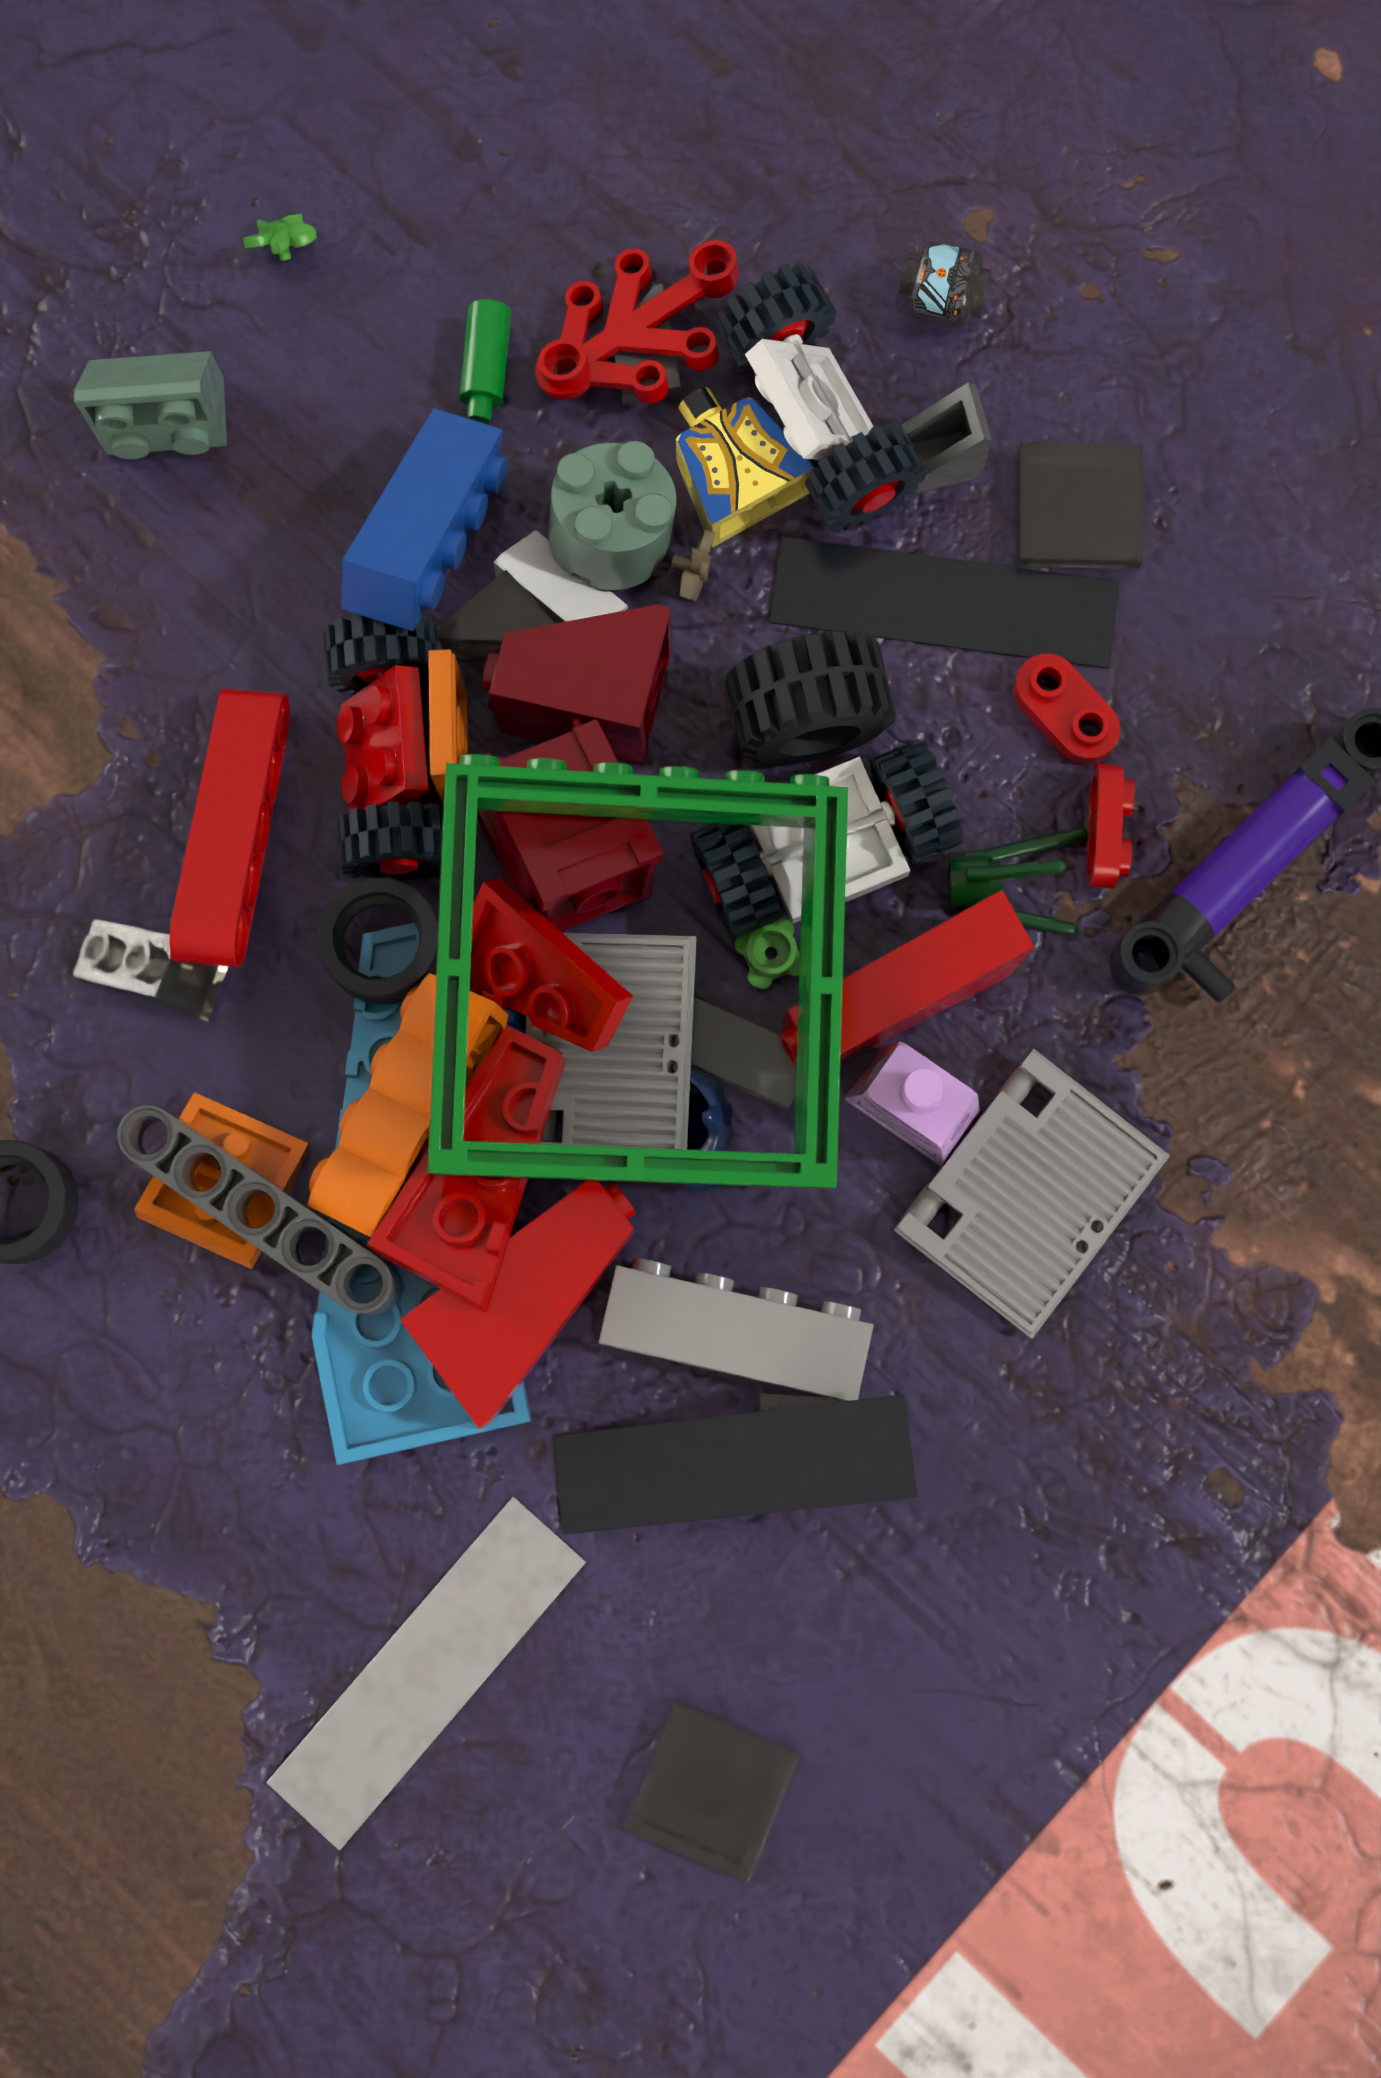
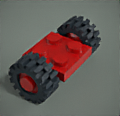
(383, 747)

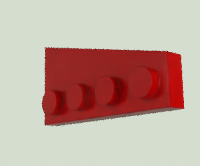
(459, 1225)

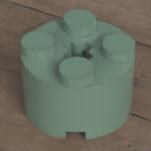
(611, 514)

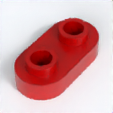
(1061, 710)
(1106, 851)

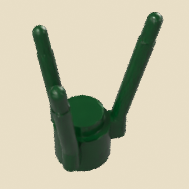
(980, 874)

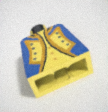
(736, 464)

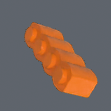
(390, 1123)

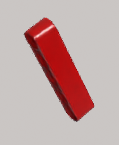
(230, 829)

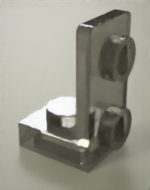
(142, 965)

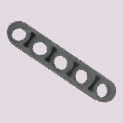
(229, 1202)

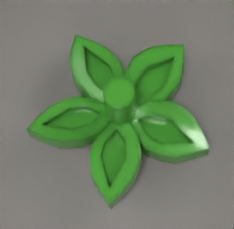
(281, 235)

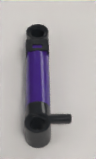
(1249, 863)

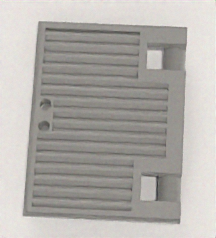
(627, 1089)
(1032, 1194)

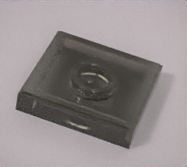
(1080, 506)
(712, 1790)

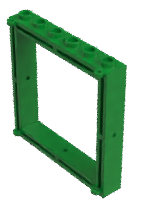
(672, 796)

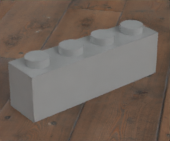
(735, 1332)

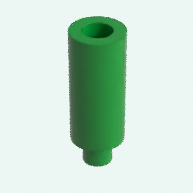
(484, 358)

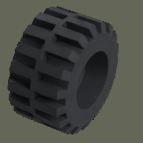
(810, 697)

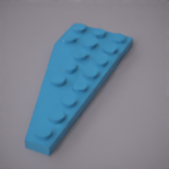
(371, 1371)

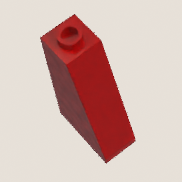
(925, 976)
(536, 1292)

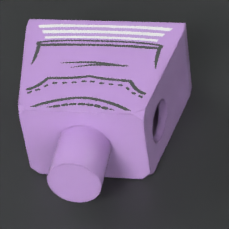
(916, 1100)

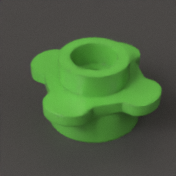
(753, 947)

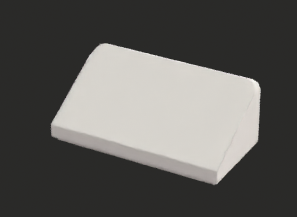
(554, 589)

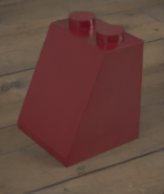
(584, 670)

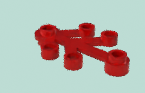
(635, 329)

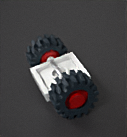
(774, 334)
(909, 800)

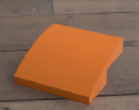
(254, 1142)

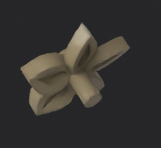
(696, 568)

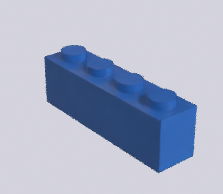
(423, 520)

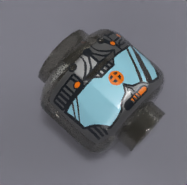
(945, 285)

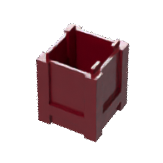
(572, 863)

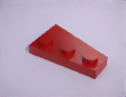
(540, 972)

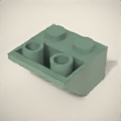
(154, 403)

